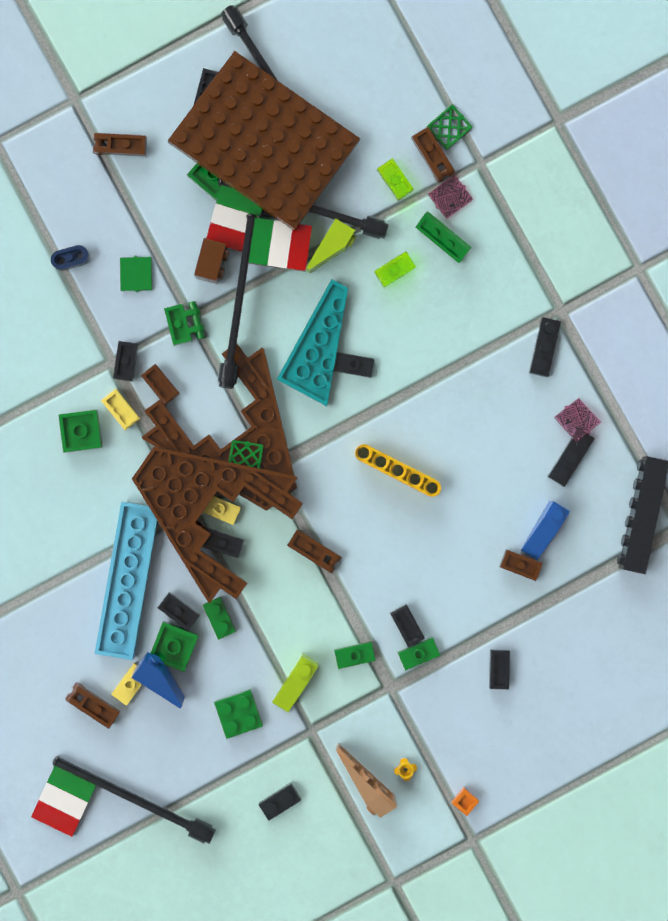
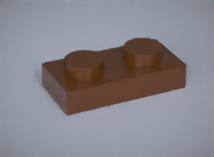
(520, 565)

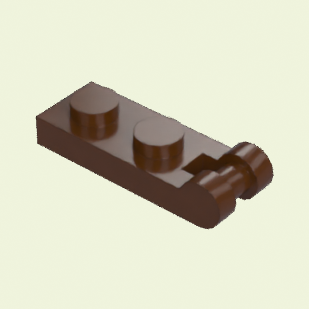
(120, 144)
(432, 154)
(313, 550)
(93, 705)

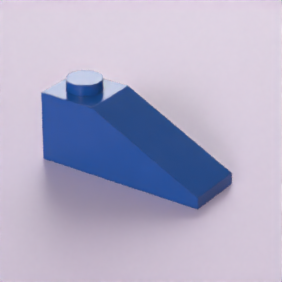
(545, 529)
(156, 677)

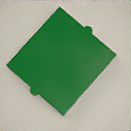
(136, 274)

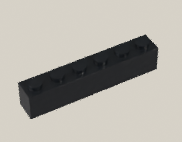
(643, 515)

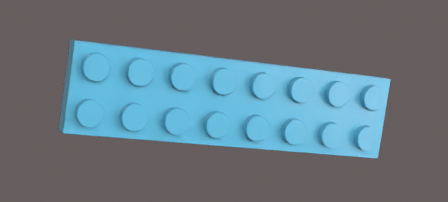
(127, 581)

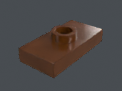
(160, 384)

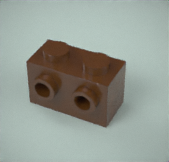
(211, 261)

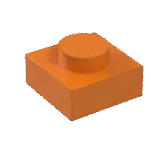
(465, 801)

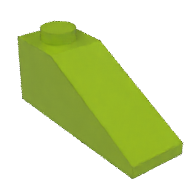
(334, 243)
(295, 682)

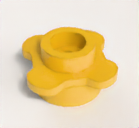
(406, 775)

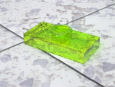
(395, 179)
(394, 269)

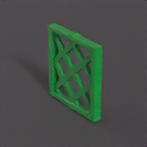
(460, 117)
(247, 444)

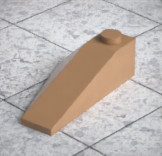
(374, 793)

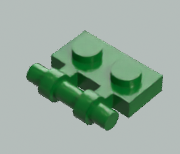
(178, 323)

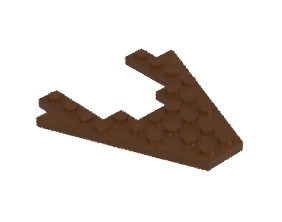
(261, 415)
(179, 491)

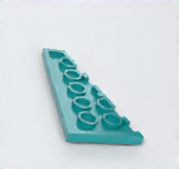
(314, 355)

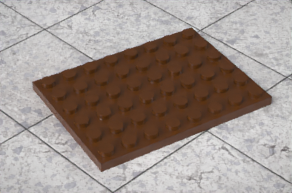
(264, 140)

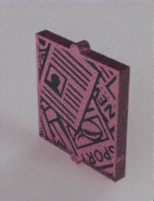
(450, 196)
(577, 420)

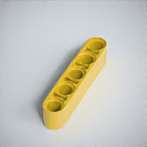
(404, 477)

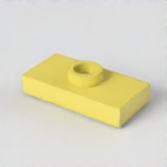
(120, 409)
(223, 510)
(127, 687)

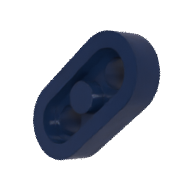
(70, 255)

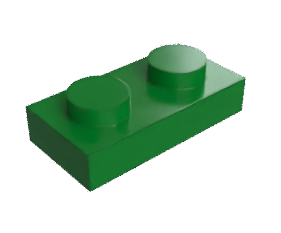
(219, 618)

